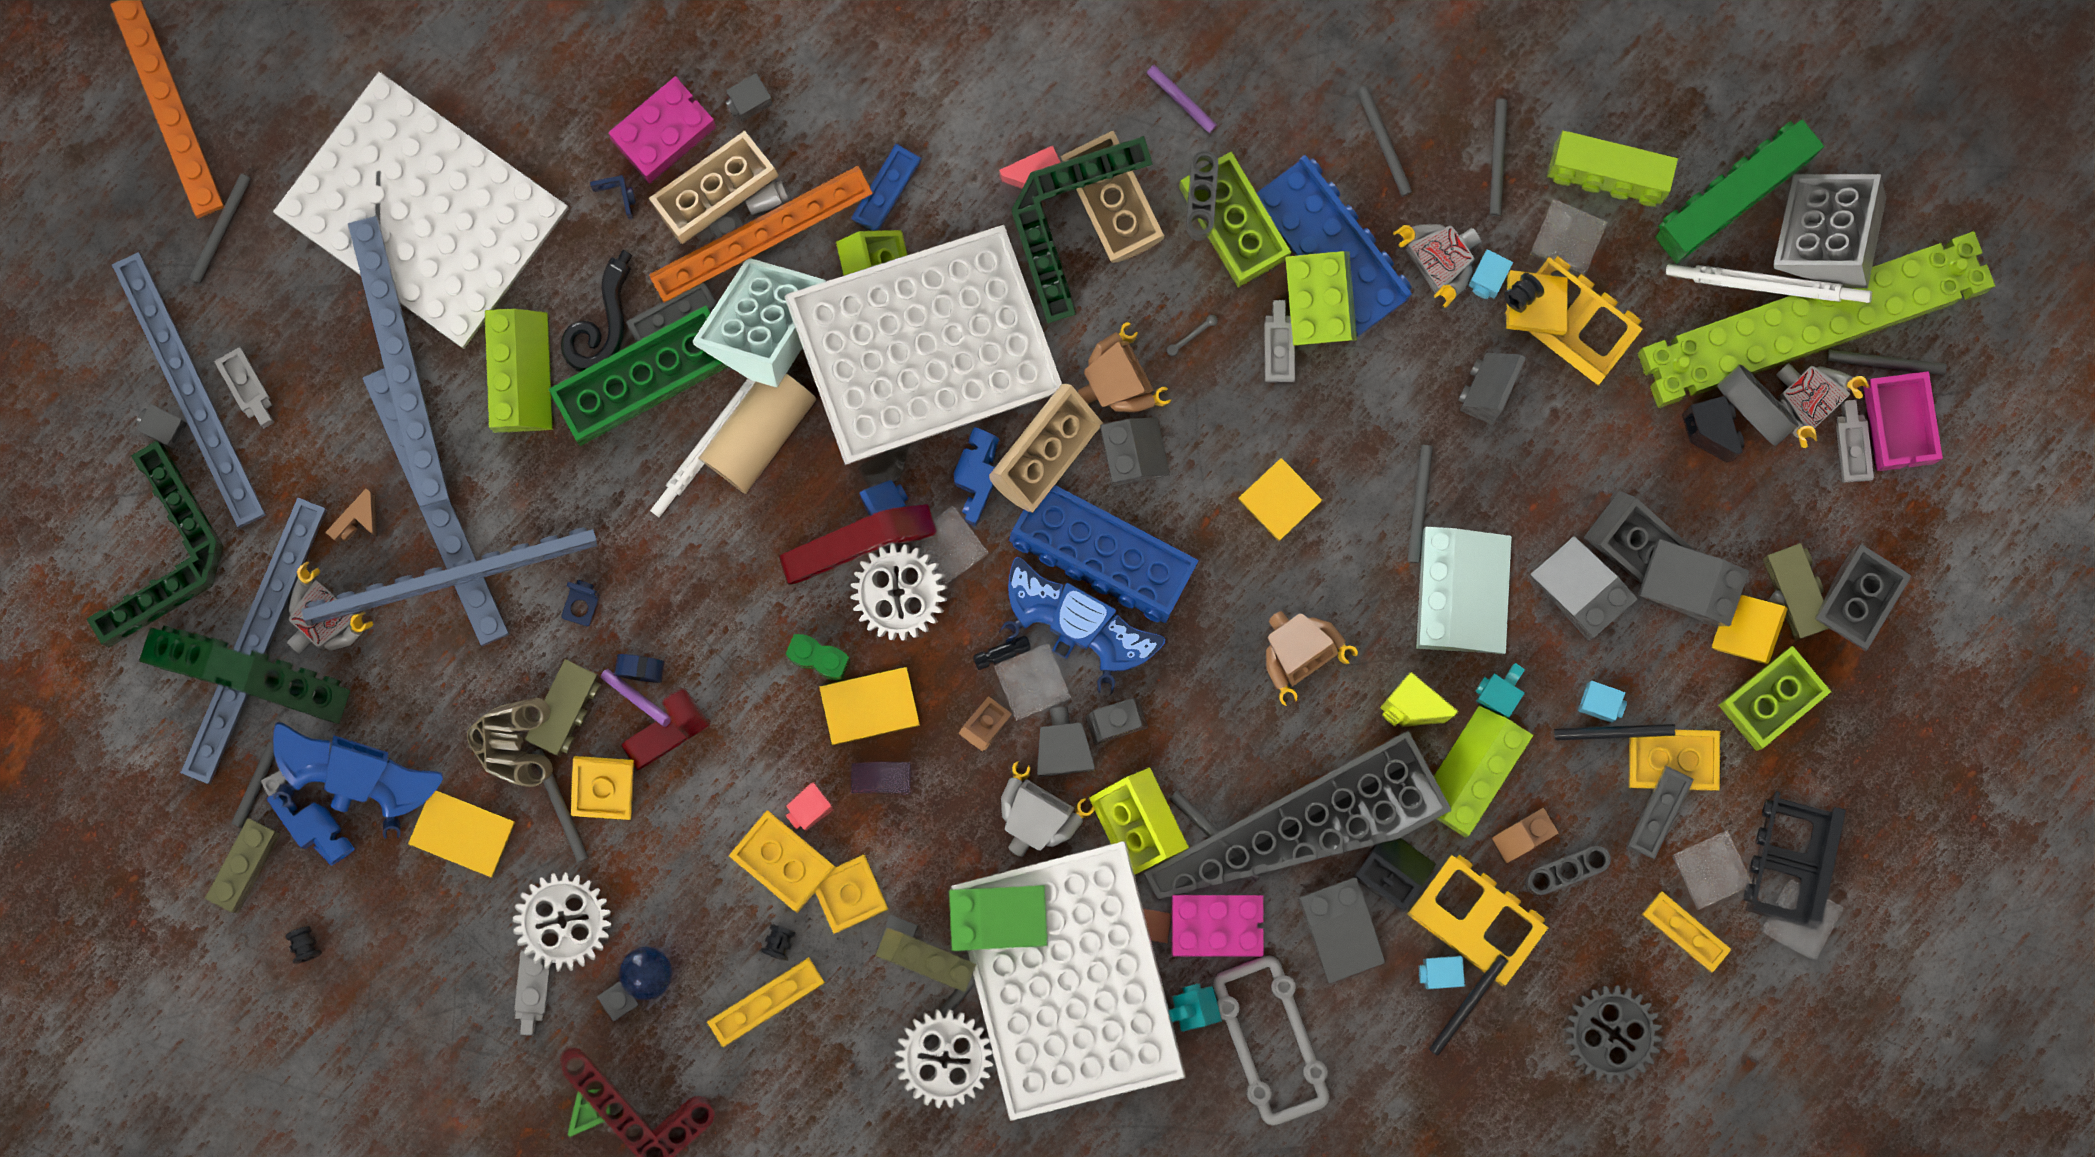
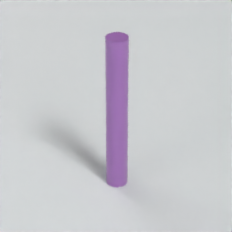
(1182, 99)
(636, 698)

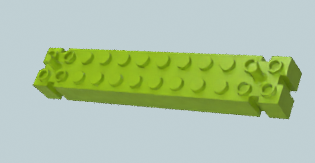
(1805, 325)

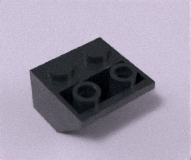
(1713, 429)
(1395, 872)

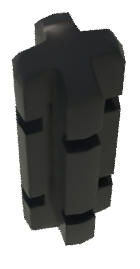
(1001, 652)

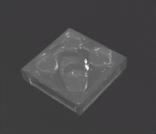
(1569, 235)
(953, 546)
(1032, 682)
(1712, 869)
(1801, 938)

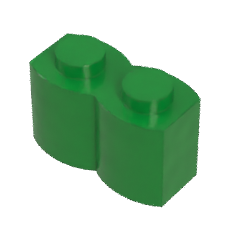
(809, 654)

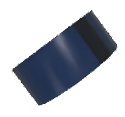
(639, 668)

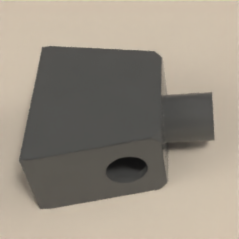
(1116, 720)
(1063, 746)

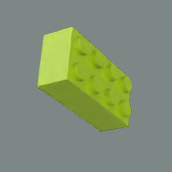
(1612, 168)
(1241, 226)

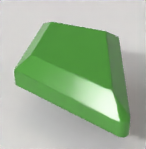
(584, 1115)

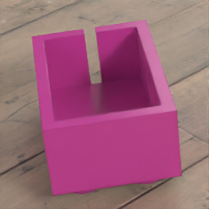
(662, 130)
(1902, 421)
(1216, 926)

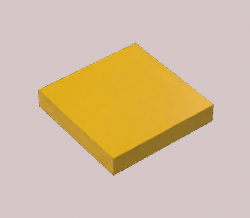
(1546, 313)
(1280, 499)
(1752, 630)
(602, 787)
(850, 895)

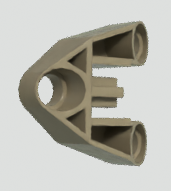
(501, 746)

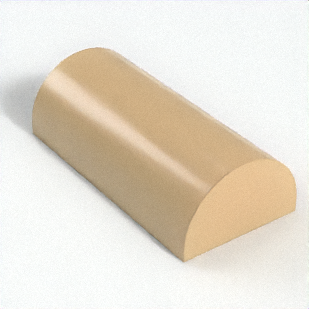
(713, 187)
(1118, 208)
(757, 431)
(1045, 449)

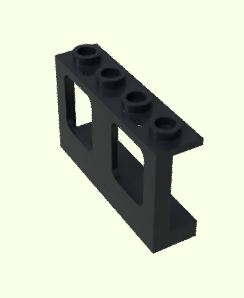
(1812, 868)

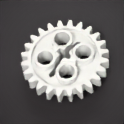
(872, 595)
(556, 895)
(940, 1086)

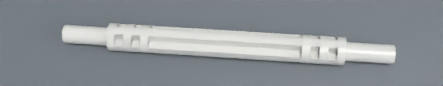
(1769, 283)
(692, 464)

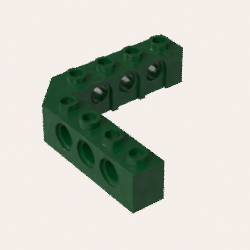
(1033, 224)
(189, 577)
(215, 663)

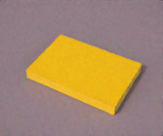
(869, 706)
(1689, 752)
(462, 833)
(782, 861)

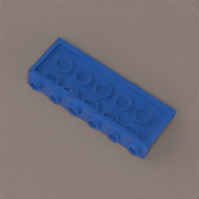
(1318, 222)
(1104, 553)

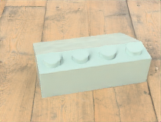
(753, 323)
(1463, 590)

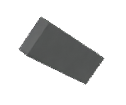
(671, 311)
(1659, 812)

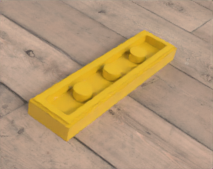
(766, 1002)

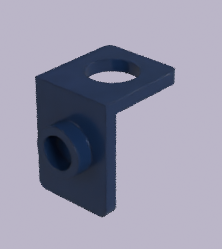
(614, 182)
(585, 592)

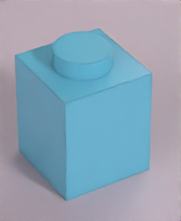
(1490, 275)
(1602, 702)
(1442, 972)

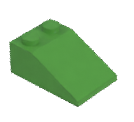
(998, 917)

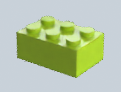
(1321, 298)
(1774, 698)

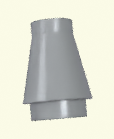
(768, 198)

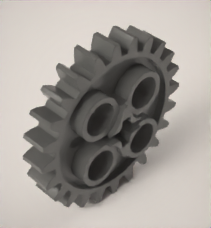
(1627, 1011)

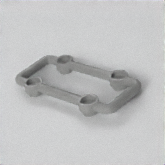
(1313, 1071)

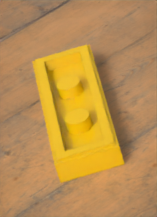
(1686, 932)

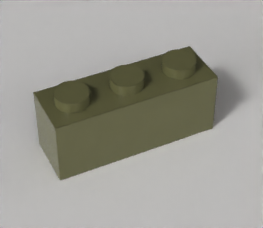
(1802, 591)
(567, 708)
(242, 866)
(925, 959)

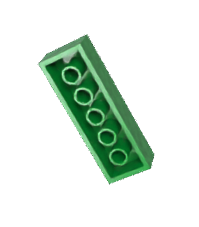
(1740, 190)
(635, 379)

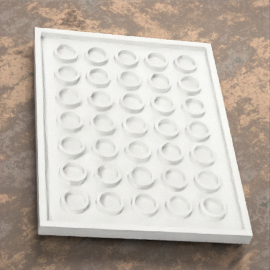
(449, 208)
(923, 344)
(1087, 1007)

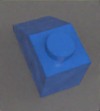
(883, 497)

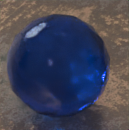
(645, 973)

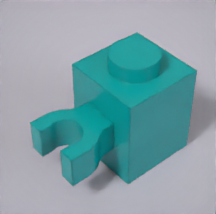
(1501, 694)
(1195, 1008)

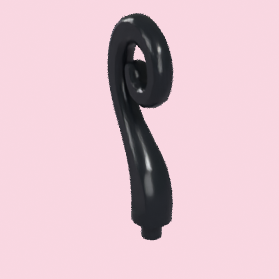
(612, 282)

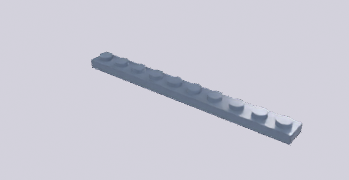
(398, 362)
(189, 390)
(442, 524)
(436, 579)
(255, 636)

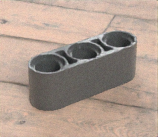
(1202, 181)
(1758, 405)
(1578, 861)

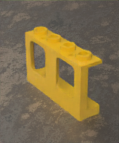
(1578, 315)
(1467, 935)

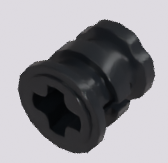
(1524, 292)
(778, 942)
(302, 945)

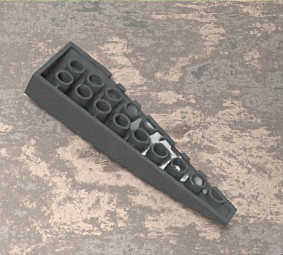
(1346, 810)

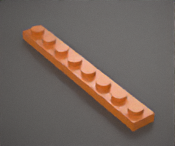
(168, 107)
(760, 234)

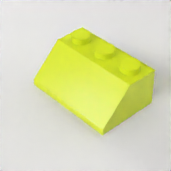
(1416, 705)
(1139, 814)

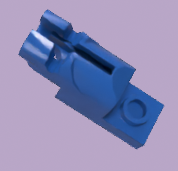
(973, 473)
(311, 827)

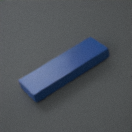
(886, 188)

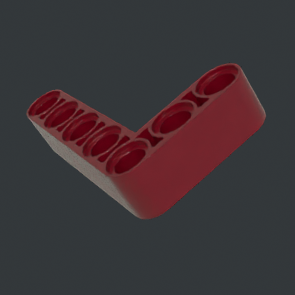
(857, 540)
(657, 740)
(629, 1116)

